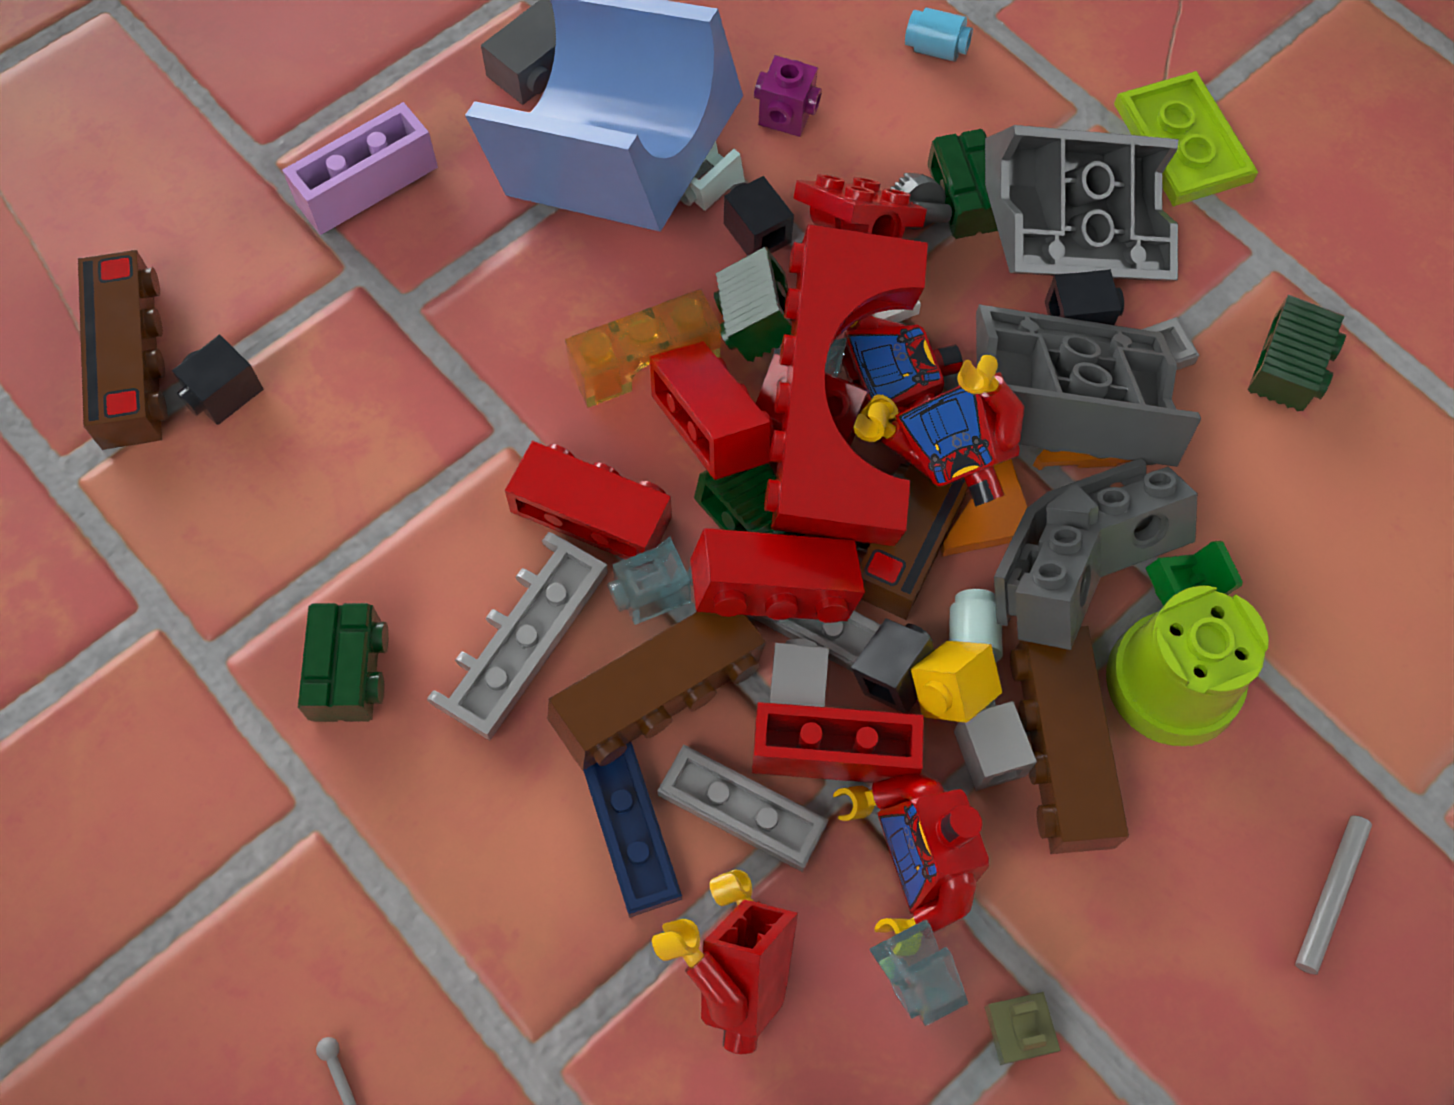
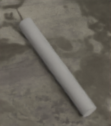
(1333, 895)

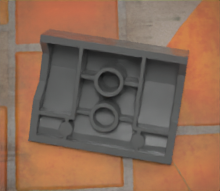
(1081, 202)
(1088, 385)

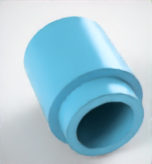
(938, 34)

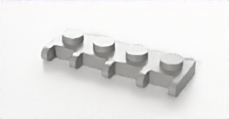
(522, 638)

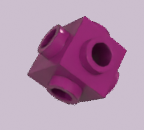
(787, 95)

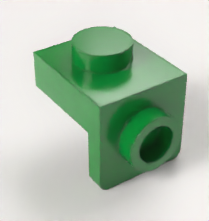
(1207, 567)

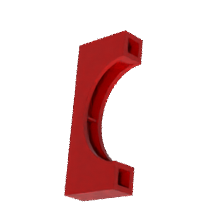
(819, 477)

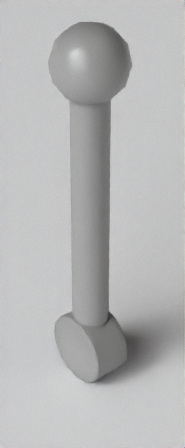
(327, 1050)

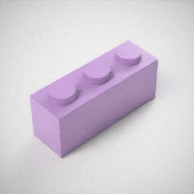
(361, 168)

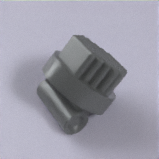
(928, 194)

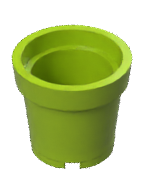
(1154, 674)

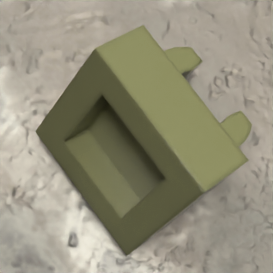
(1022, 1028)

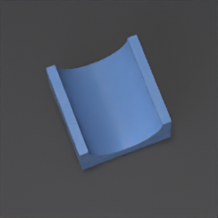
(624, 112)

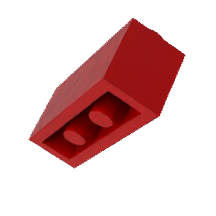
(711, 409)
(588, 501)
(776, 575)
(836, 743)

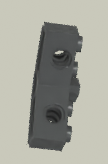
(1085, 534)

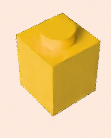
(956, 681)

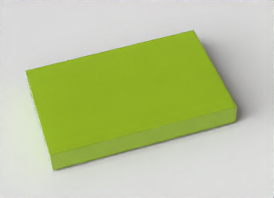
(1208, 149)

